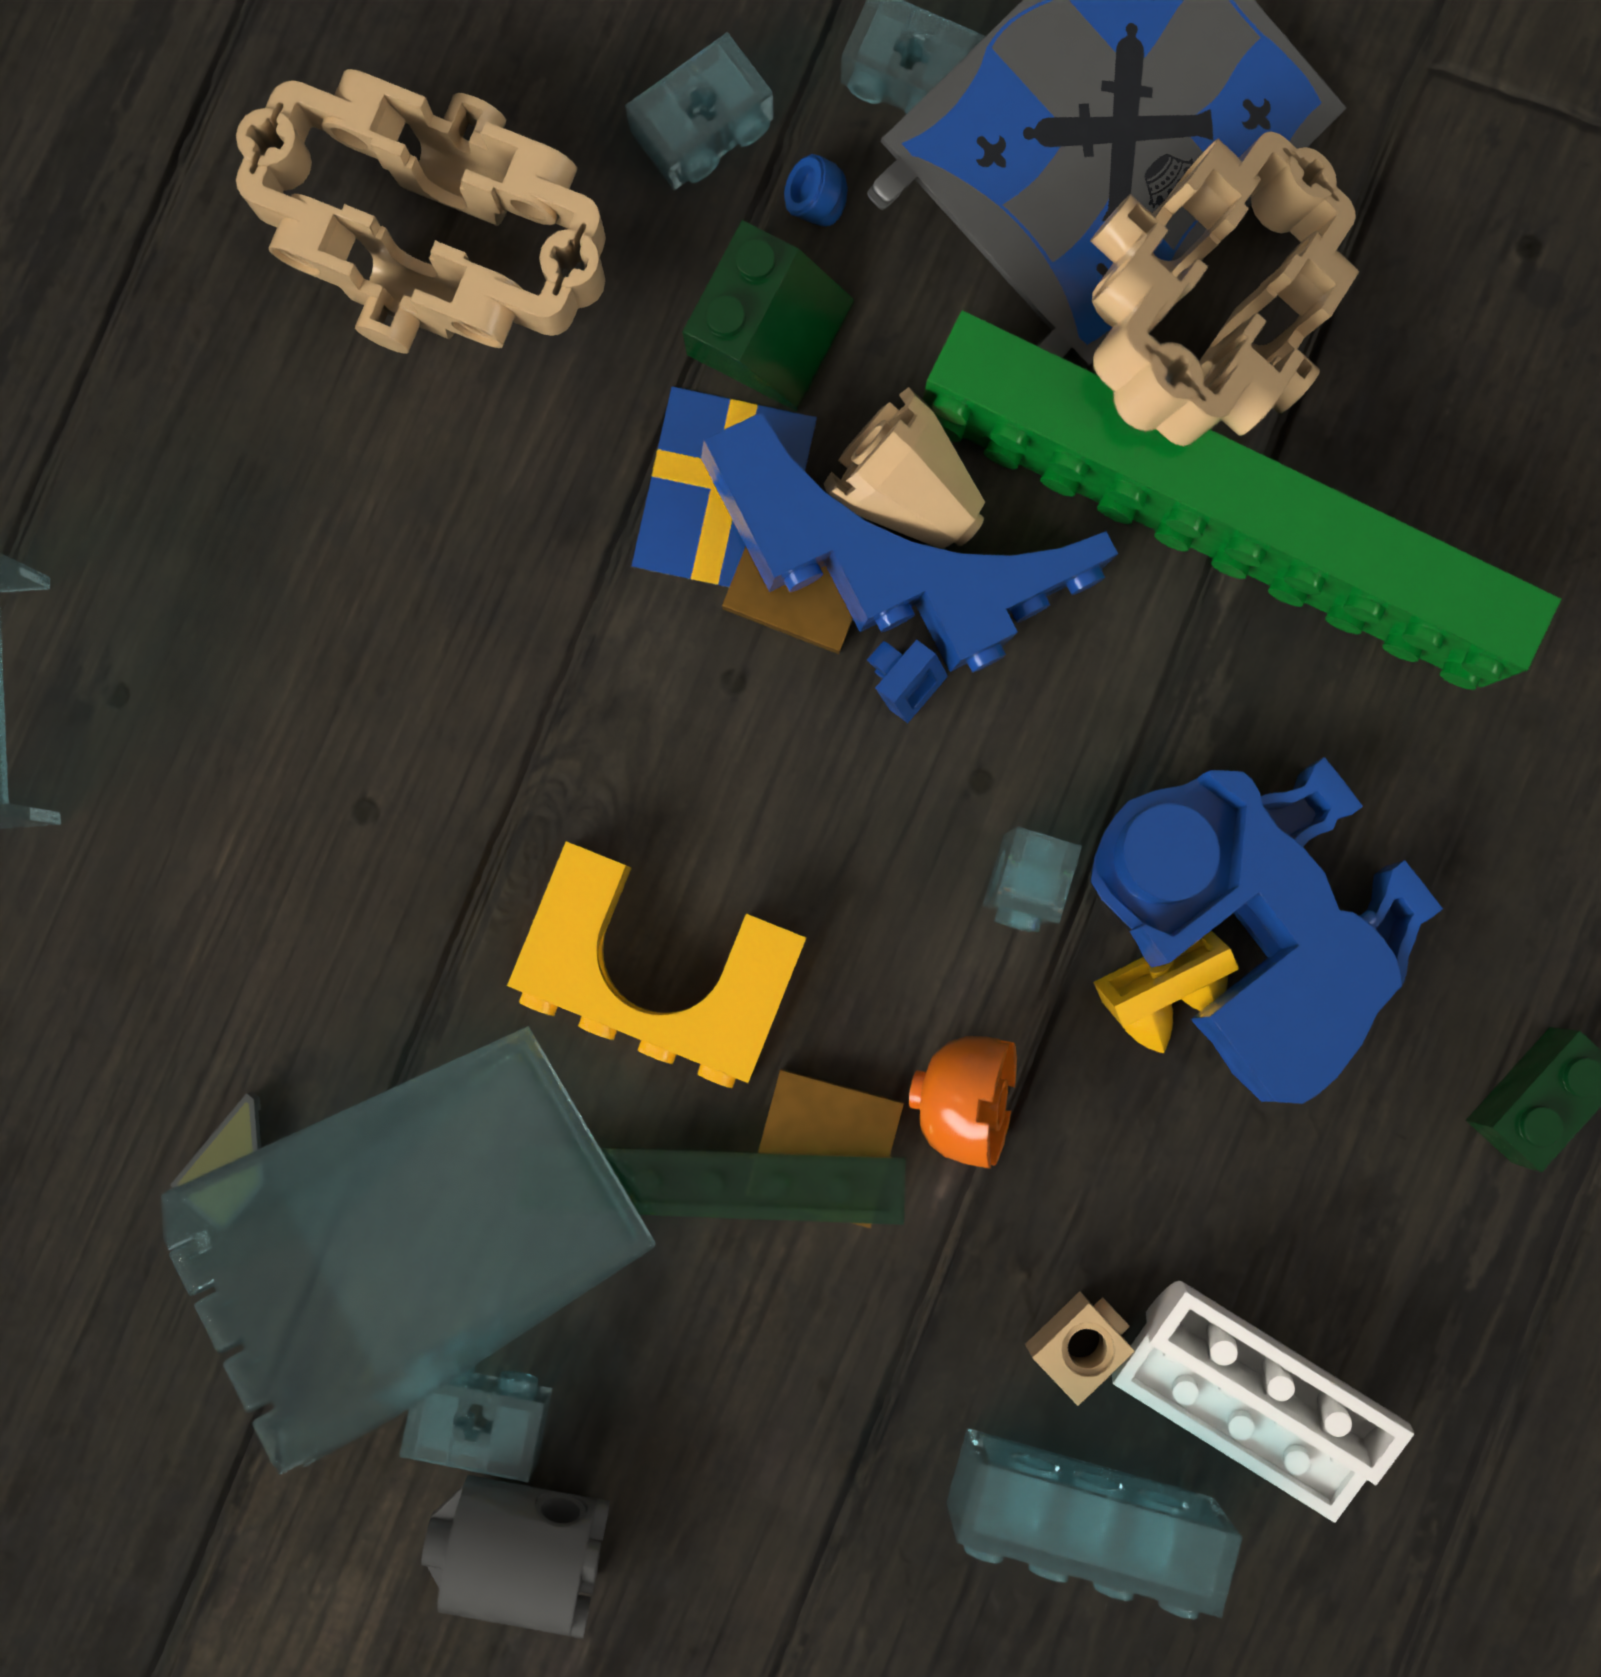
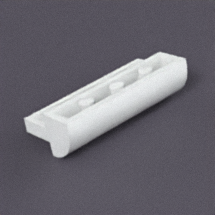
(1260, 1401)

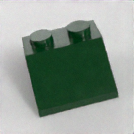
(767, 316)

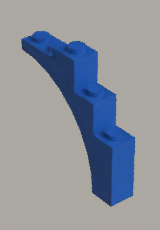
(961, 597)

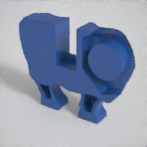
(1219, 848)

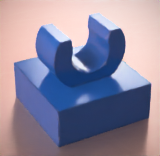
(907, 678)

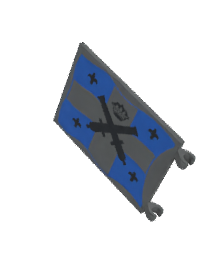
(1077, 113)

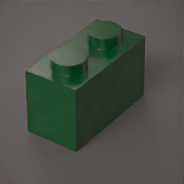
(1542, 1099)

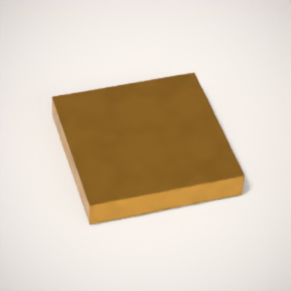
(809, 614)
(828, 1119)

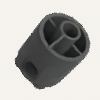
(516, 1554)

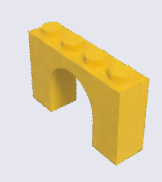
(567, 970)

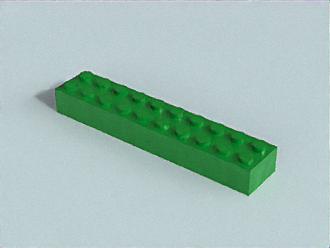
(1238, 510)

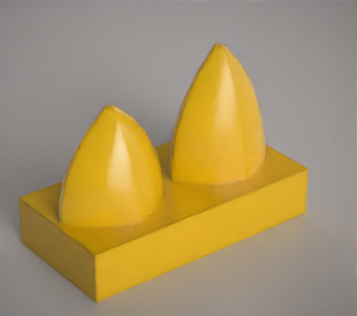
(1144, 995)

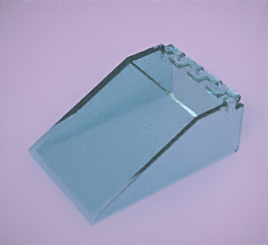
(399, 1244)

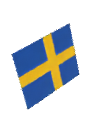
(684, 518)

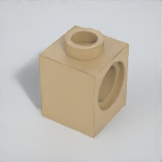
(1081, 1375)

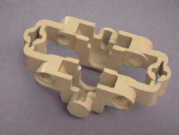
(477, 176)
(1234, 379)

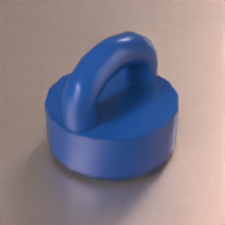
(816, 191)

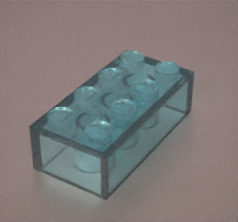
(1092, 1525)

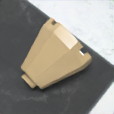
(909, 477)

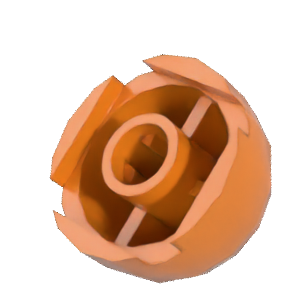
(966, 1098)

